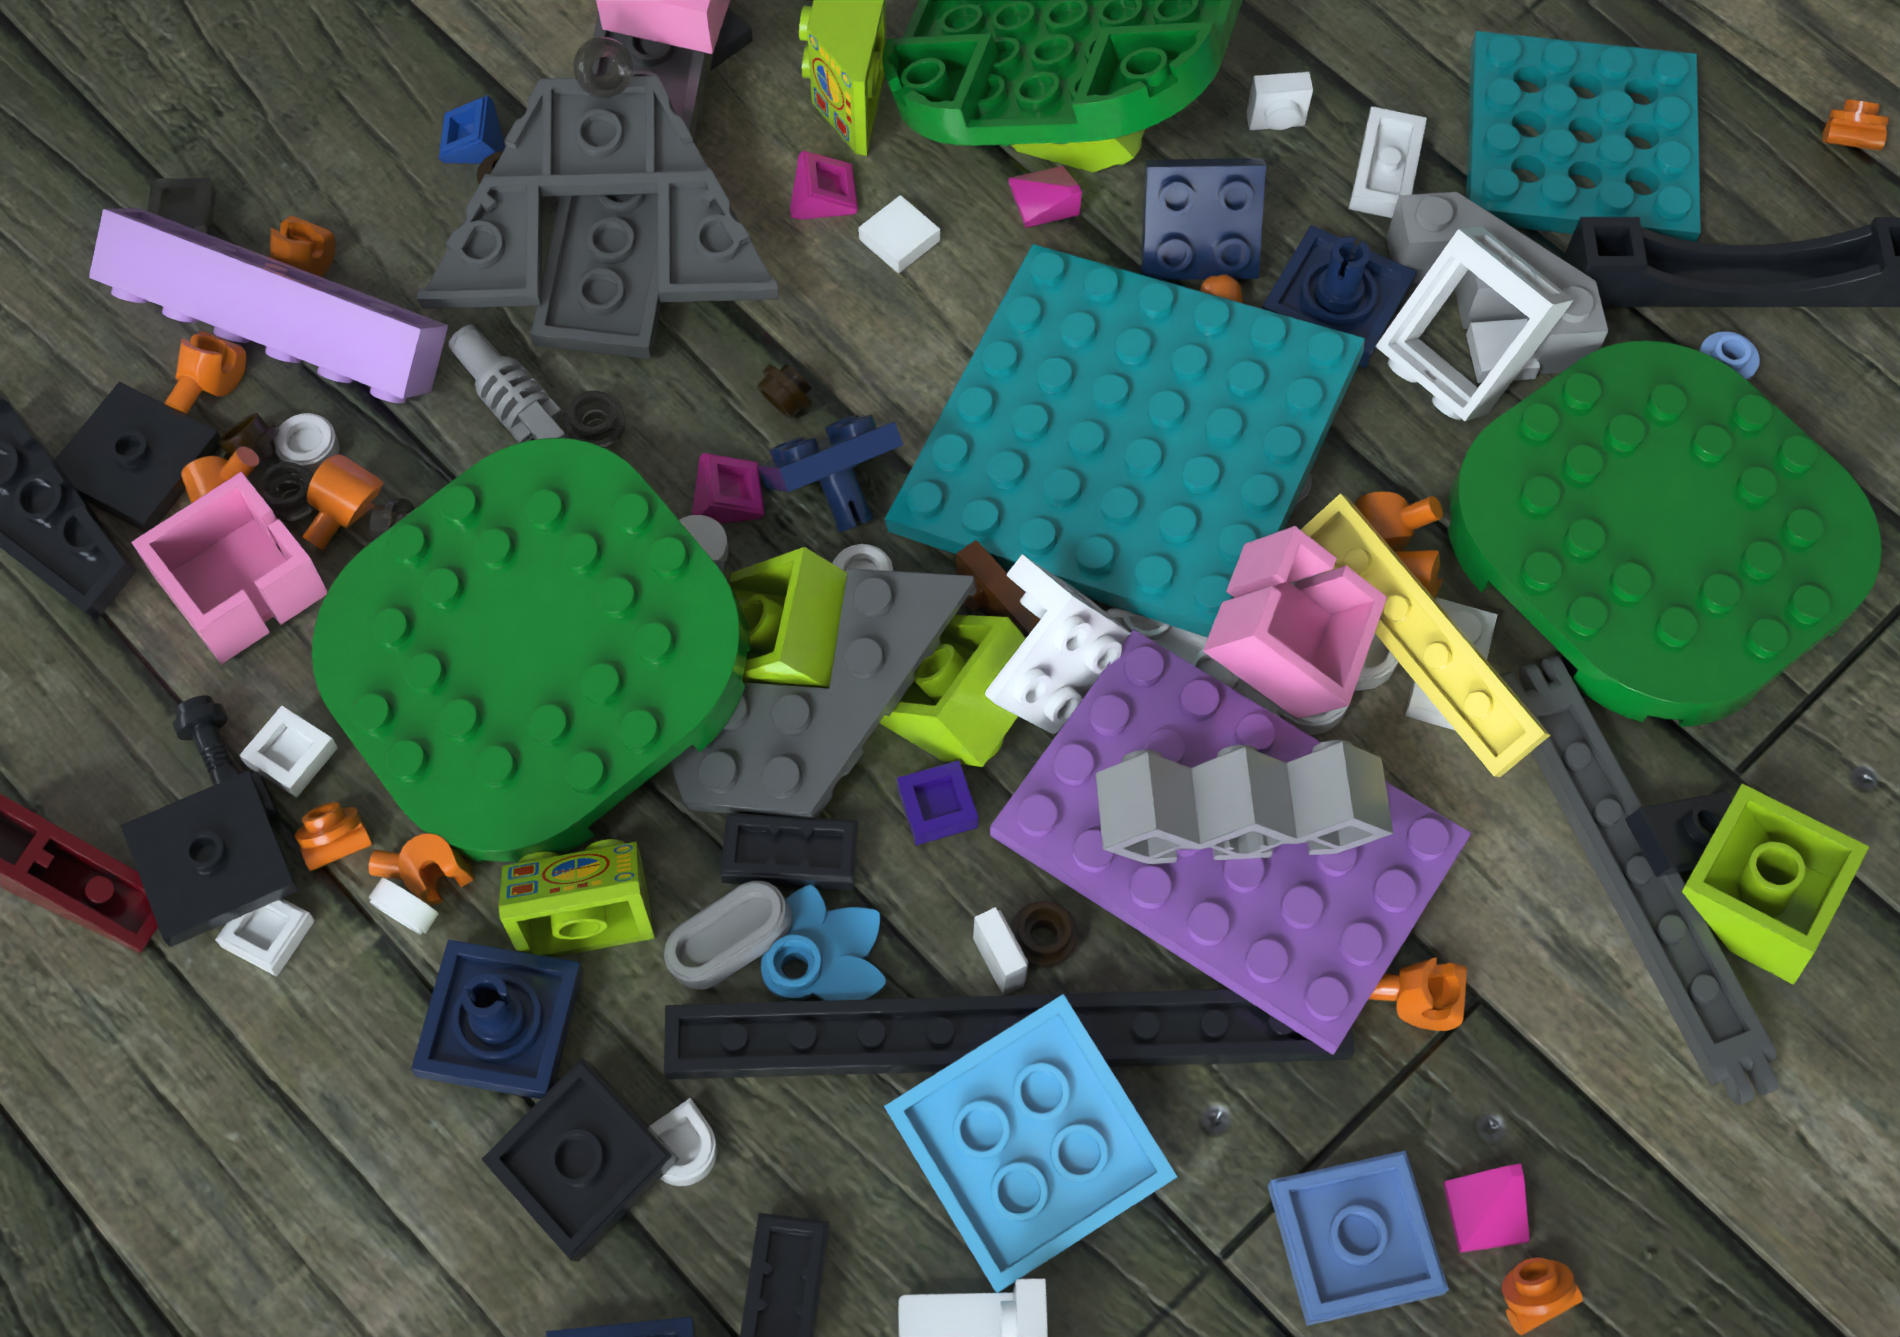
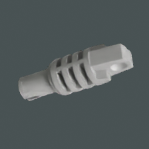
(507, 388)

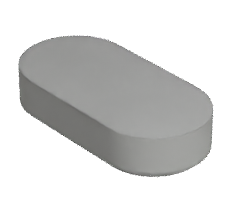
(727, 935)

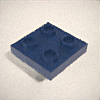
(1202, 218)
(1341, 287)
(832, 464)
(497, 1019)

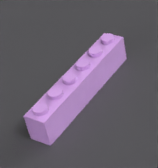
(267, 303)

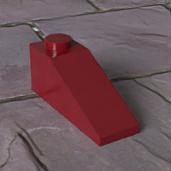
(72, 878)

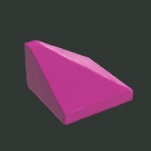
(822, 188)
(1046, 196)
(728, 489)
(1488, 1209)

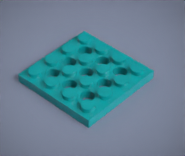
(1610, 118)

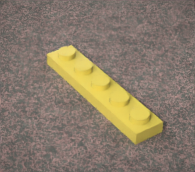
(1431, 643)

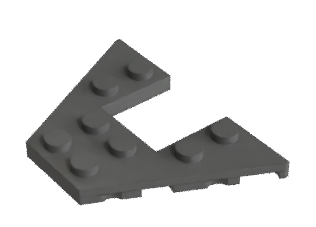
(598, 147)
(796, 741)

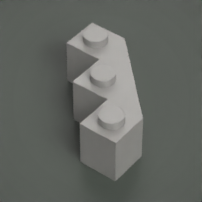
(1428, 222)
(1243, 803)

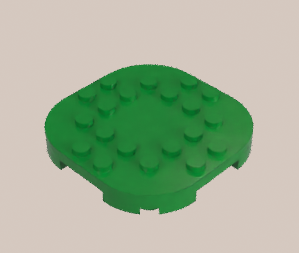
(1052, 67)
(1664, 530)
(529, 649)

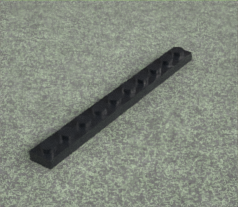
(936, 1032)

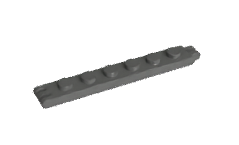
(1653, 909)

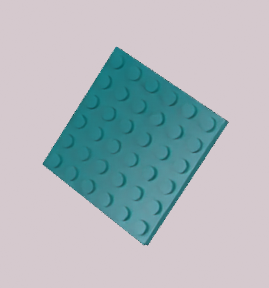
(1127, 435)

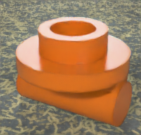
(1856, 126)
(331, 834)
(1538, 1292)

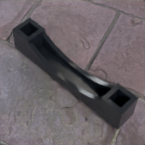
(1660, 271)

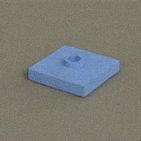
(1357, 1238)

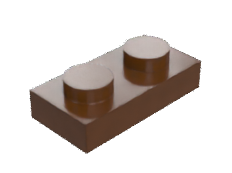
(995, 592)

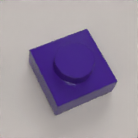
(937, 802)

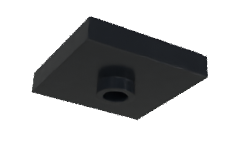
(134, 455)
(209, 858)
(580, 1160)

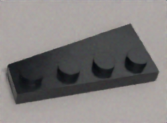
(51, 524)

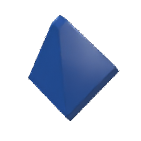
(471, 133)

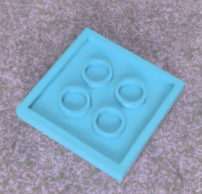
(1030, 1143)

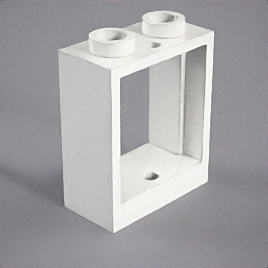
(1509, 276)

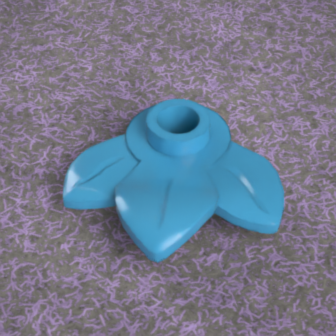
(831, 947)

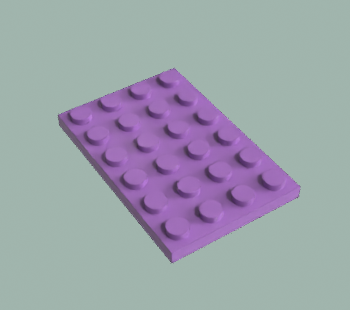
(1279, 930)

